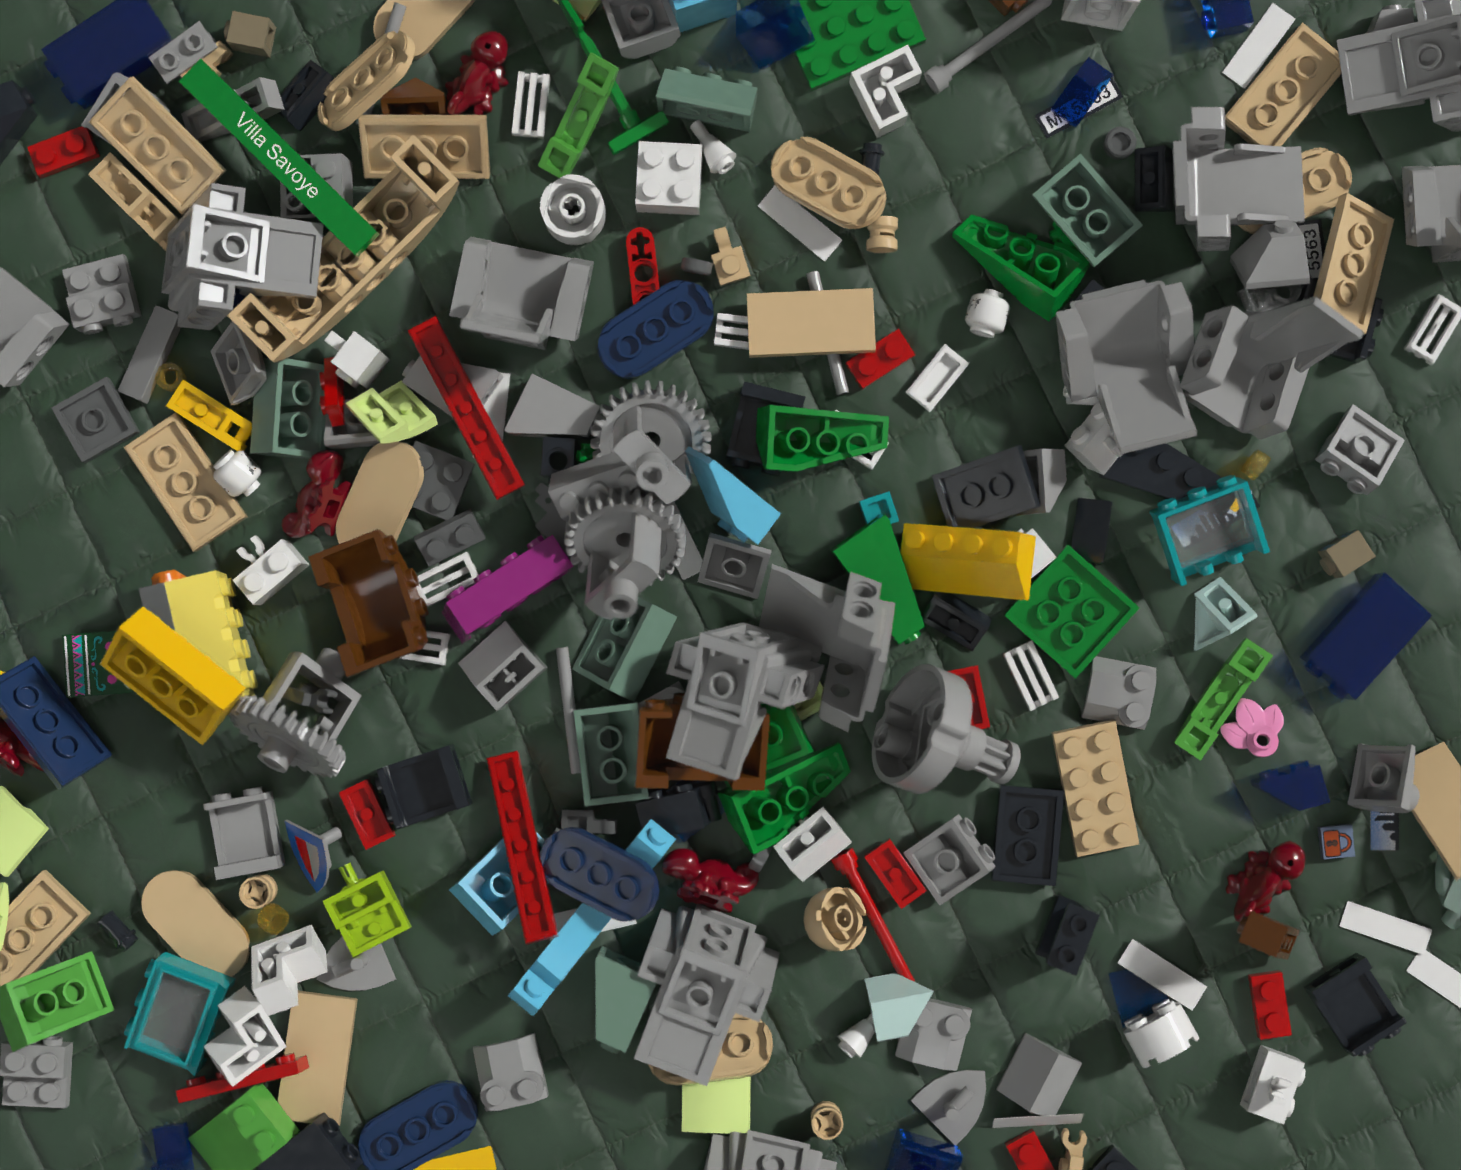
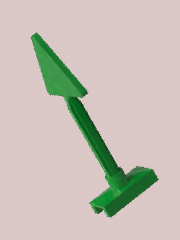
(634, 127)

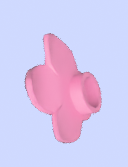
(1252, 723)

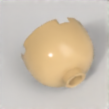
(835, 919)

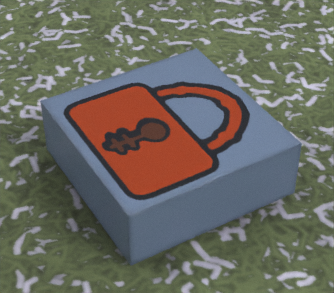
(1336, 841)

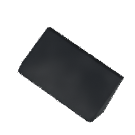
(304, 95)
(1154, 179)
(1091, 529)
(956, 619)

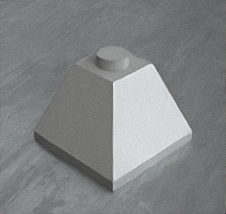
(1273, 257)
(1048, 476)

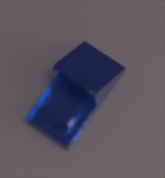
(1082, 92)
(172, 1147)

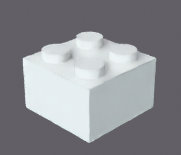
(668, 178)

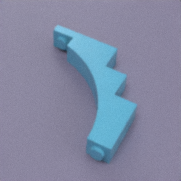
(580, 930)

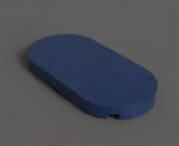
(655, 329)
(599, 874)
(418, 1127)

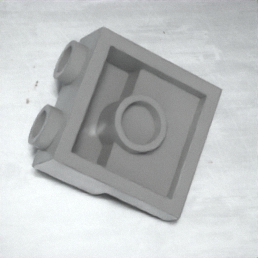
(101, 294)
(1359, 451)
(950, 858)
(37, 1074)

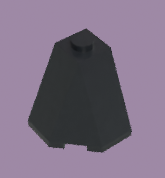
(15, 115)

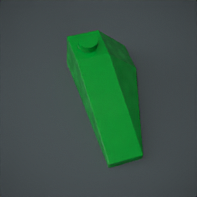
(1031, 270)
(807, 438)
(789, 794)

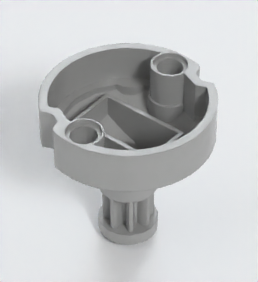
(931, 731)

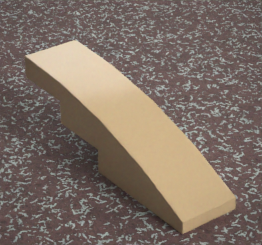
(134, 198)

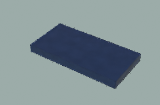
(49, 724)

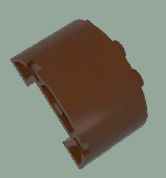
(373, 600)
(655, 733)

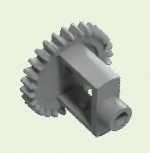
(656, 411)
(624, 547)
(284, 738)

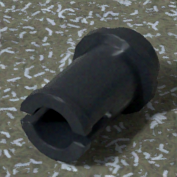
(872, 156)
(118, 931)

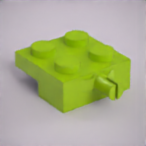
(366, 911)

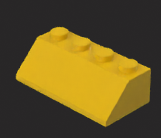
(968, 560)
(172, 675)

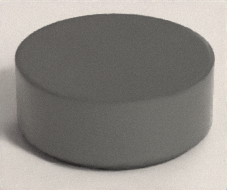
(1119, 143)
(696, 266)
(759, 859)

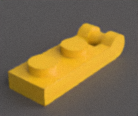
(210, 415)

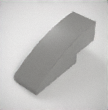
(259, 94)

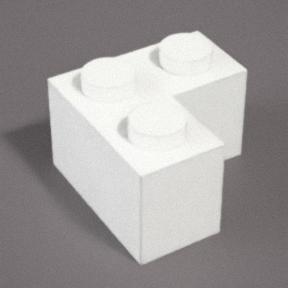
(878, 89)
(283, 964)
(248, 1041)

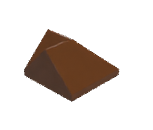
(413, 99)

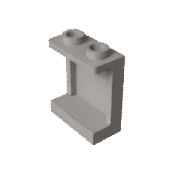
(245, 833)

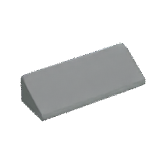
(150, 354)

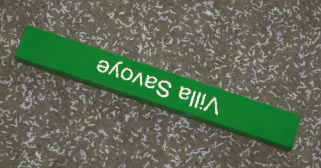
(279, 157)

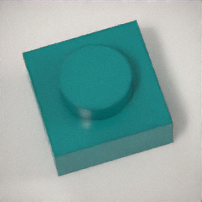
(878, 505)

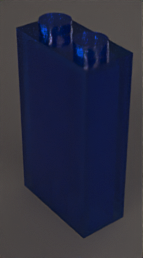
(104, 44)
(1365, 637)

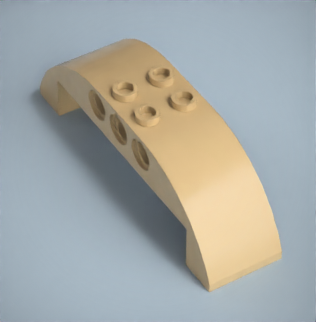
(400, 210)

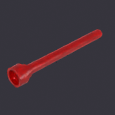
(846, 863)

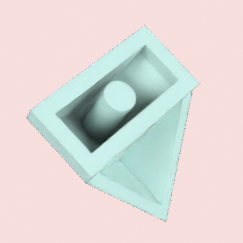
(1219, 613)
(895, 1004)

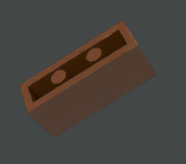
(1267, 935)

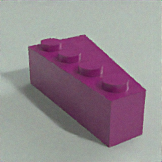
(505, 587)

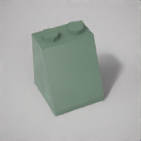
(618, 999)

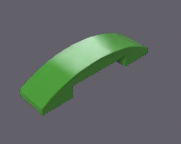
(580, 117)
(1221, 697)

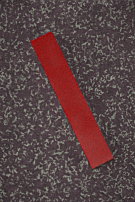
(466, 408)
(522, 847)

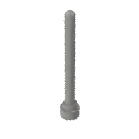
(939, 77)

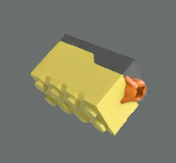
(204, 615)

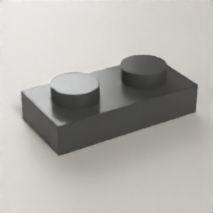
(449, 537)

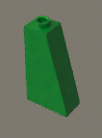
(876, 555)

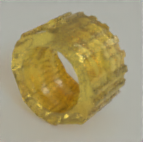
(160, 376)
(1255, 464)
(268, 913)

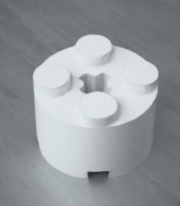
(563, 195)
(1161, 1033)

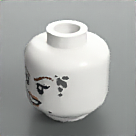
(987, 313)
(237, 473)

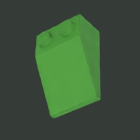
(53, 1001)
(245, 1132)

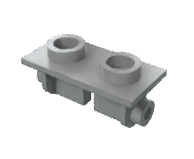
(183, 52)

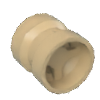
(882, 235)
(252, 893)
(826, 1126)

